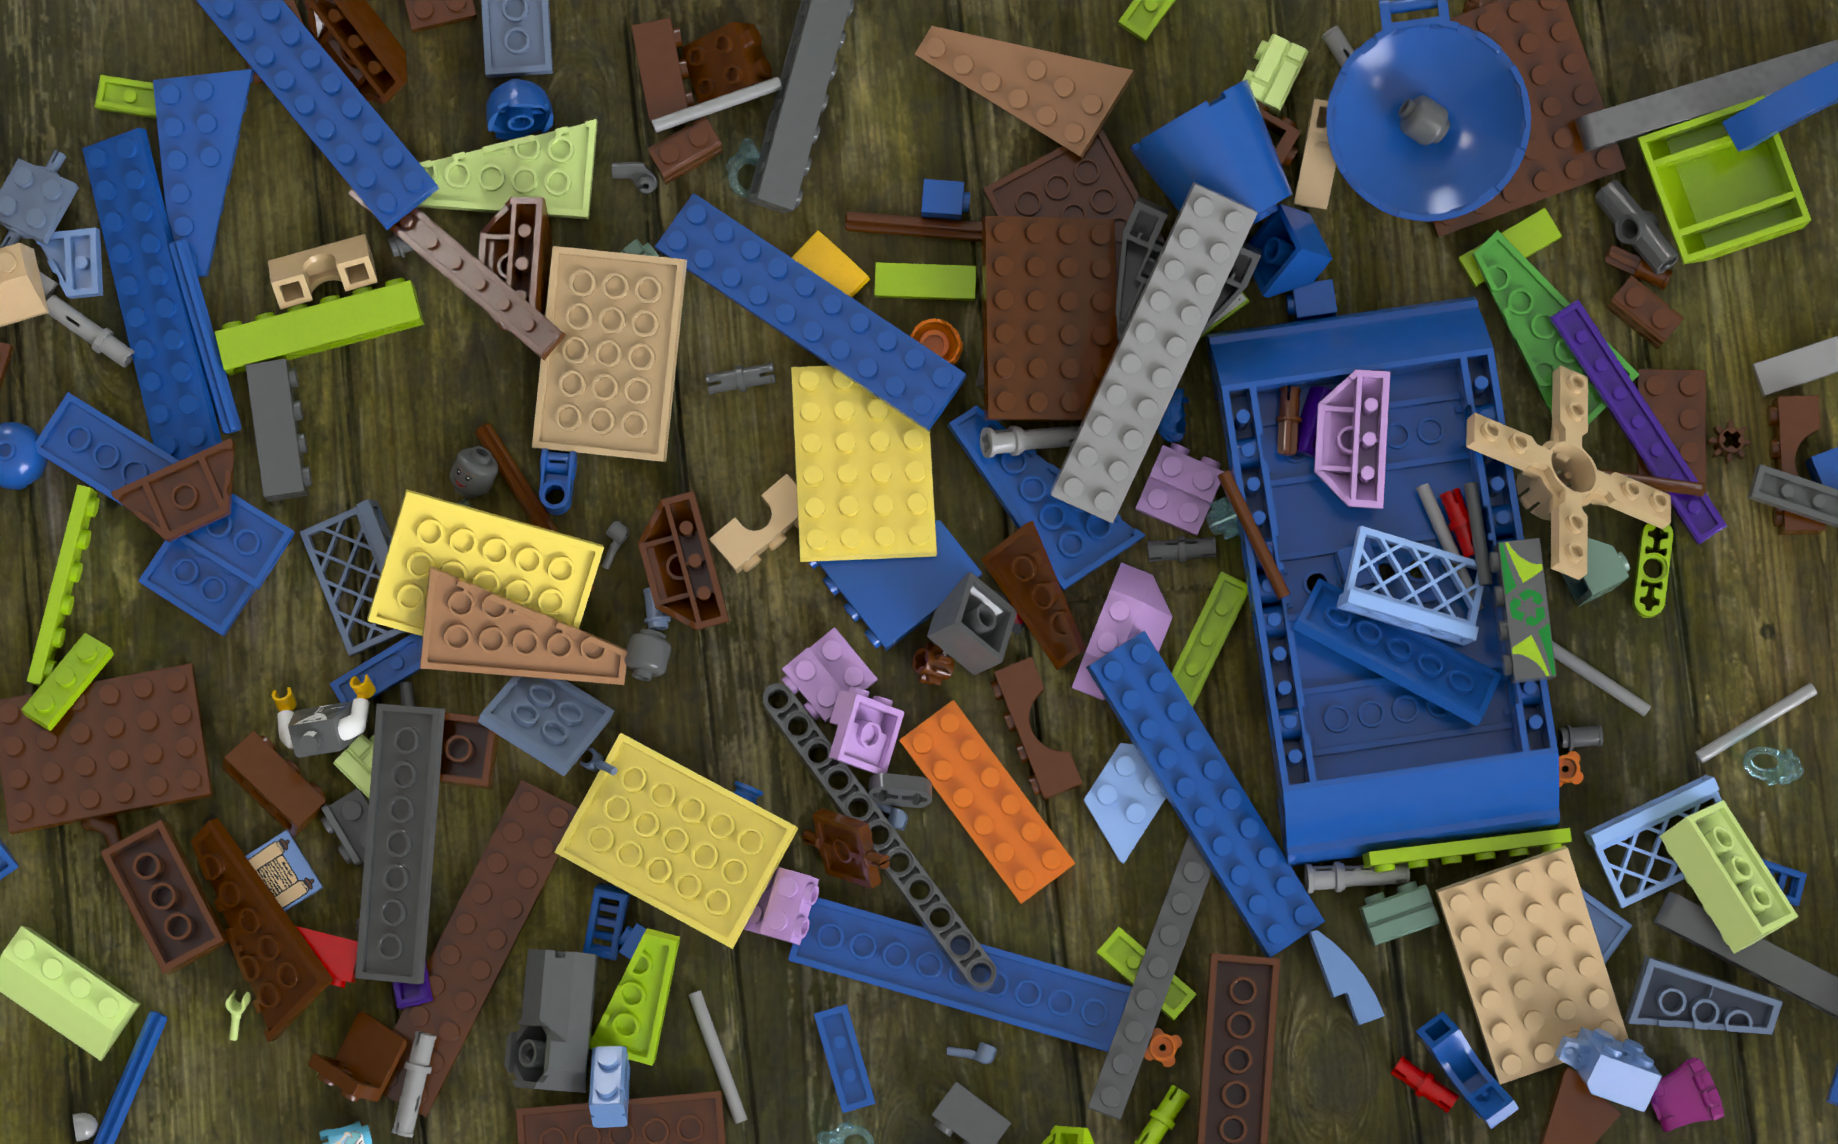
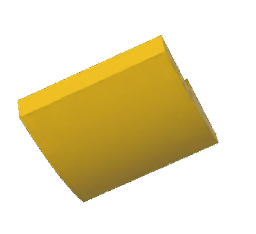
(831, 264)

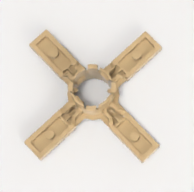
(1565, 452)

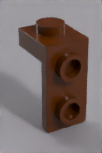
(1287, 130)

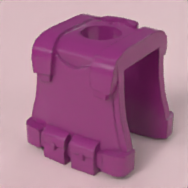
(1686, 1096)

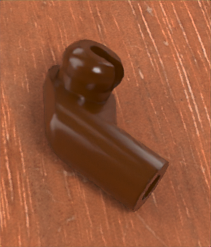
(107, 826)

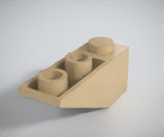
(1317, 162)

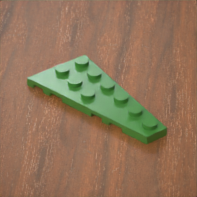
(1526, 305)

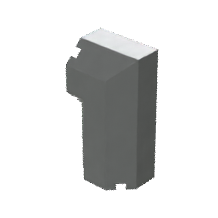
(556, 1022)

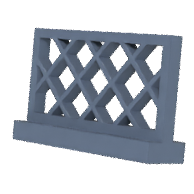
(378, 537)

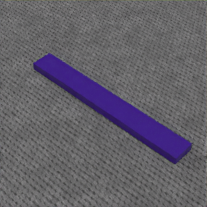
(1634, 417)

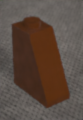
(1575, 1113)

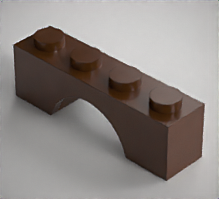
(1792, 421)
(1051, 769)

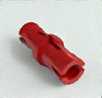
(1459, 520)
(1424, 1084)

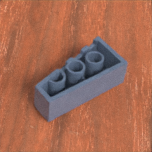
(1689, 999)

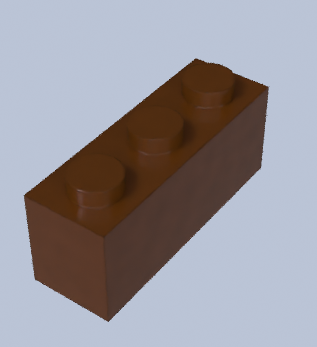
(660, 67)
(274, 783)

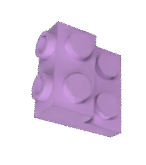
(1180, 489)
(824, 671)
(864, 730)
(785, 906)

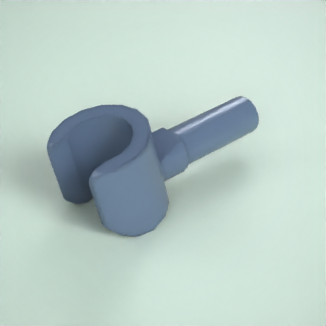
(598, 763)
(897, 817)
(984, 1053)

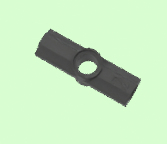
(1625, 215)

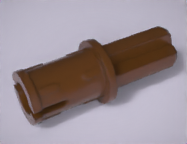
(1635, 266)
(1288, 421)

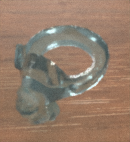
(746, 154)
(1784, 773)
(843, 1130)

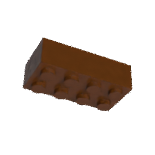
(165, 897)

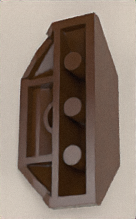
(359, 46)
(519, 249)
(682, 564)

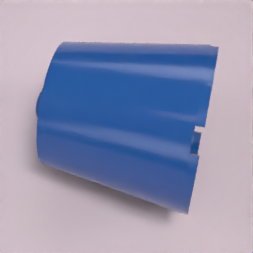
(1219, 148)

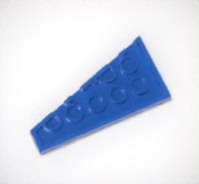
(198, 146)
(1023, 484)

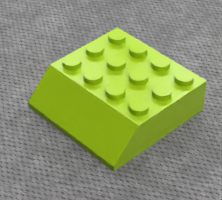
(1721, 196)

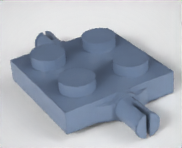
(34, 200)

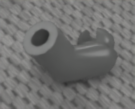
(637, 173)

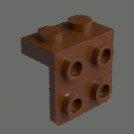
(726, 61)
(363, 1060)

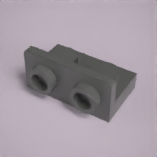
(349, 821)

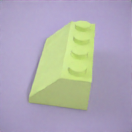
(1728, 876)
(64, 992)

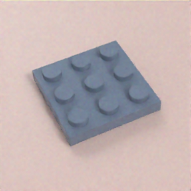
(546, 719)

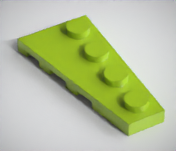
(640, 999)

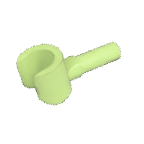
(236, 1010)

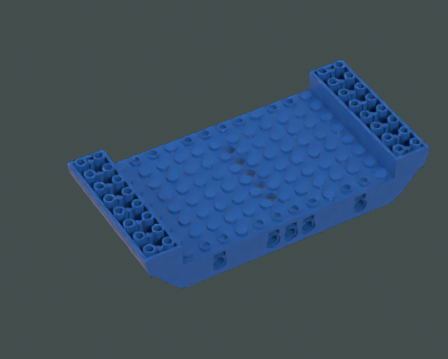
(1350, 749)

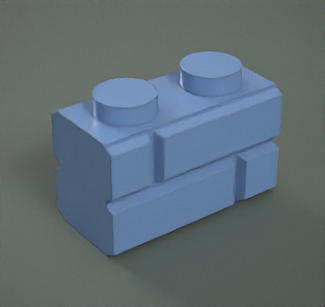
(609, 1086)

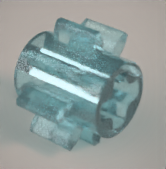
(1223, 518)

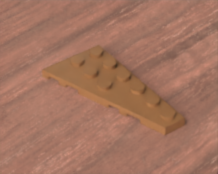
(1045, 89)
(491, 634)

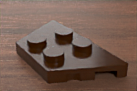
(184, 493)

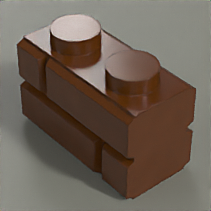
(685, 150)
(1644, 312)

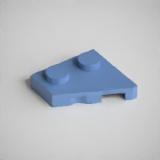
(76, 261)

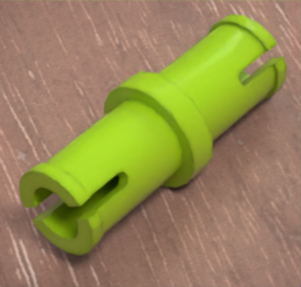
(1163, 1117)

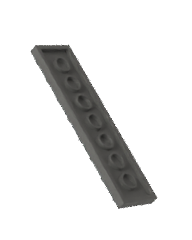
(400, 843)

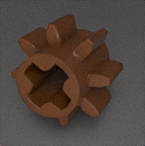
(1722, 435)
(933, 664)

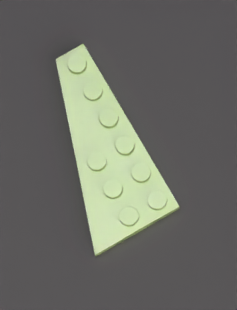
(543, 165)

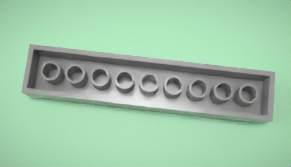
(1153, 352)

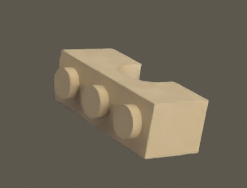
(298, 274)
(743, 546)

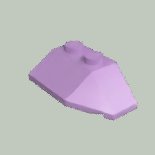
(1354, 438)
(1130, 608)

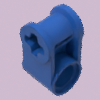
(557, 473)

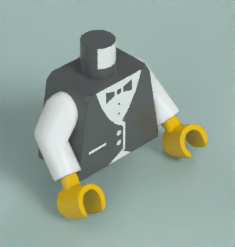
(323, 727)

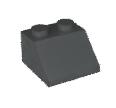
(973, 625)

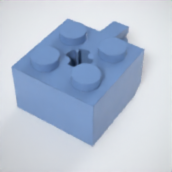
(1611, 1067)

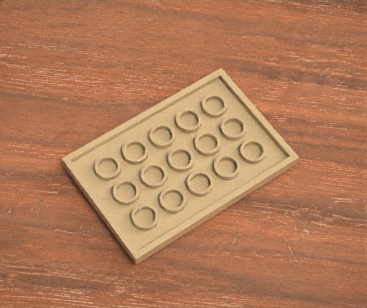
(616, 367)
(1529, 961)

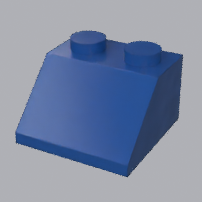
(1290, 253)

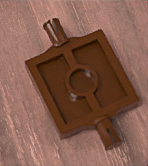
(846, 848)

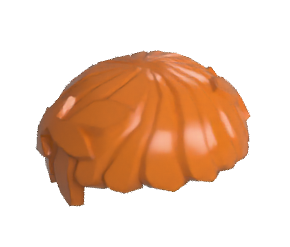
(940, 338)

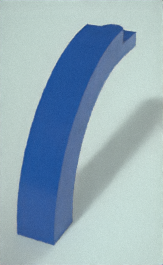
(1784, 108)

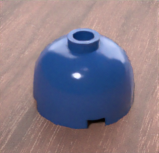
(518, 109)
(19, 456)

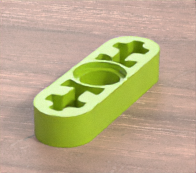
(1657, 594)

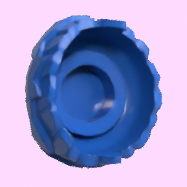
(1173, 423)

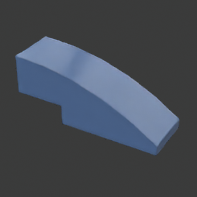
(1345, 978)

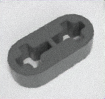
(900, 790)

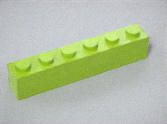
(320, 326)

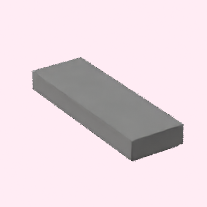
(1797, 367)

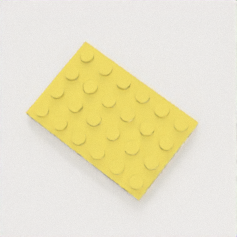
(858, 473)
(486, 549)
(676, 840)

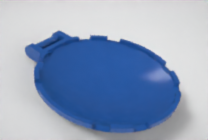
(1457, 70)

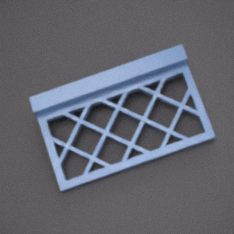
(1402, 613)
(1643, 818)

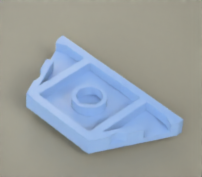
(1124, 800)

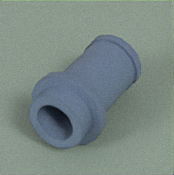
(655, 619)

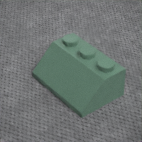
(1604, 572)

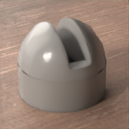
(84, 1126)

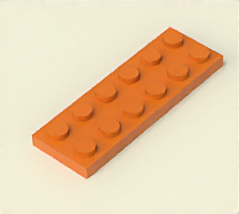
(987, 802)

